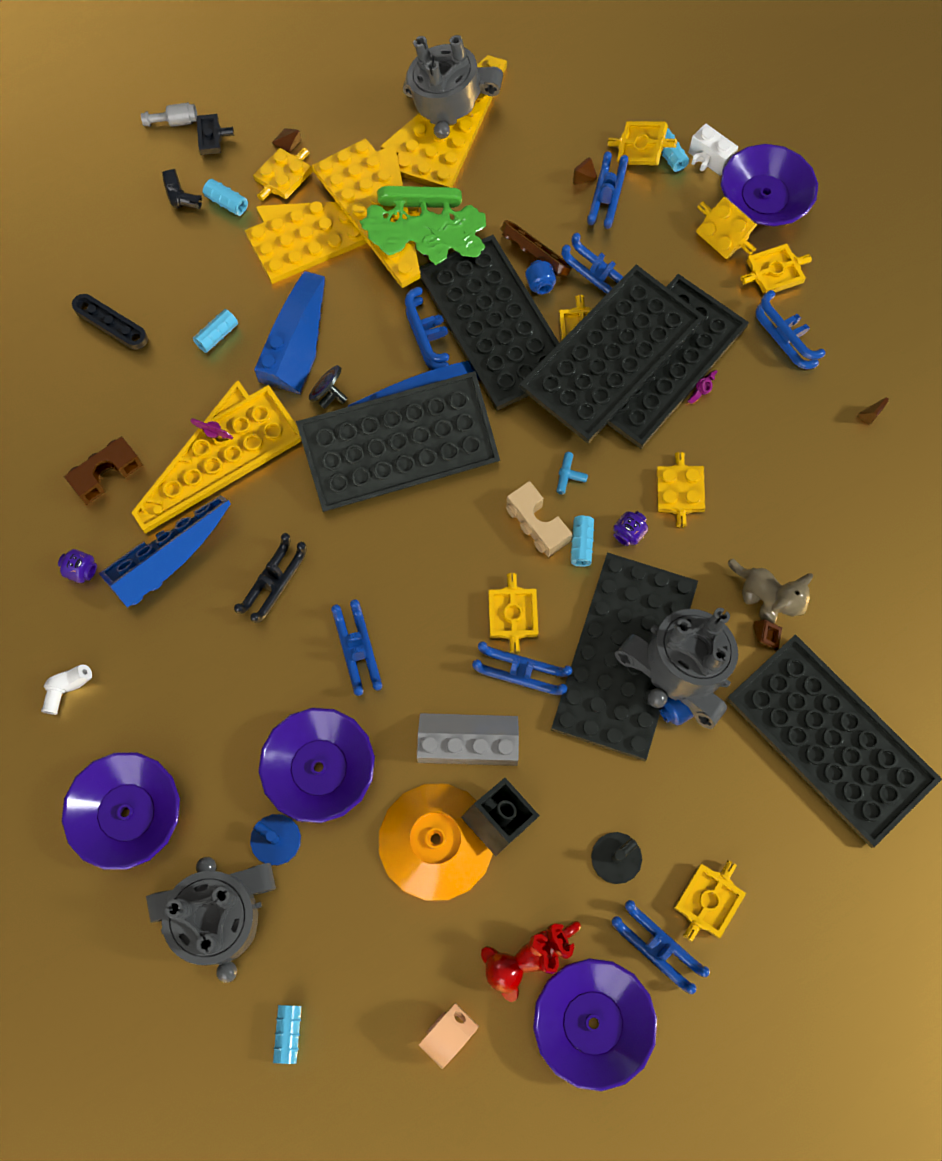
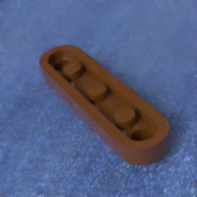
(530, 244)

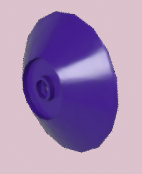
(771, 171)
(301, 744)
(95, 808)
(625, 1028)

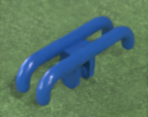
(608, 189)
(599, 270)
(423, 331)
(784, 334)
(356, 647)
(521, 670)
(659, 948)

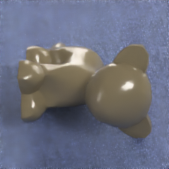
(761, 584)

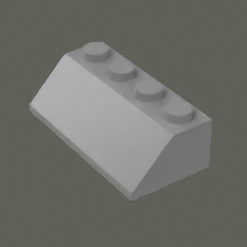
(468, 739)

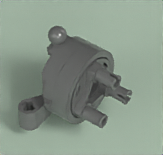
(448, 82)
(686, 661)
(212, 914)

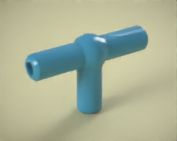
(565, 474)

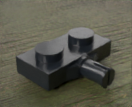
(211, 134)

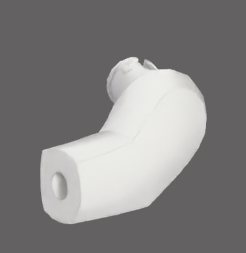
(62, 683)

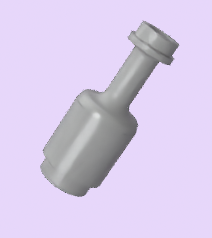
(175, 115)

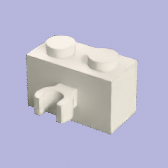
(711, 149)

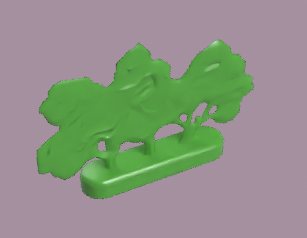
(430, 231)

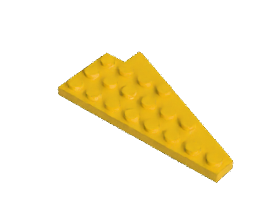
(436, 160)
(353, 182)
(303, 236)
(207, 464)

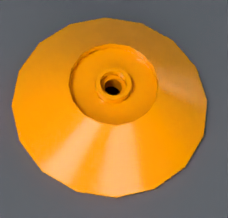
(429, 868)

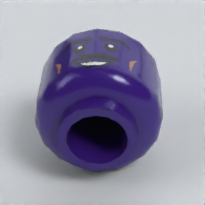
(630, 528)
(77, 566)

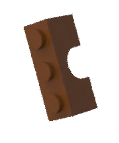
(86, 477)

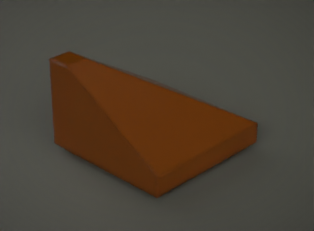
(287, 139)
(584, 172)
(870, 413)
(768, 633)

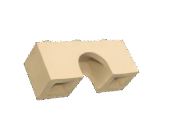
(549, 535)

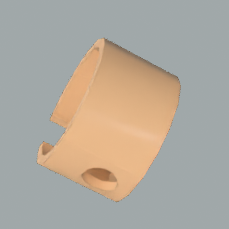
(448, 1035)

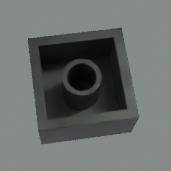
(500, 816)

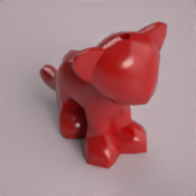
(541, 953)

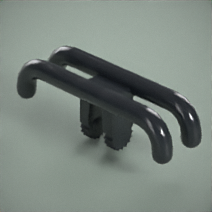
(272, 580)

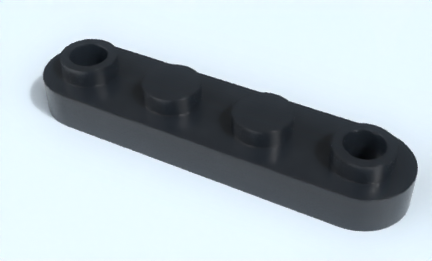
(109, 321)

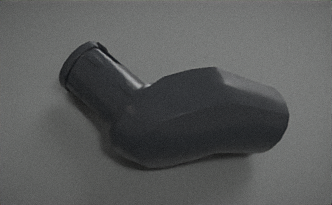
(176, 194)

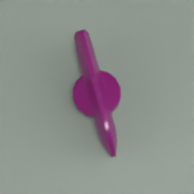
(703, 387)
(211, 429)

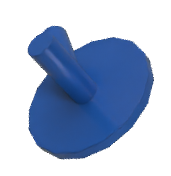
(275, 839)

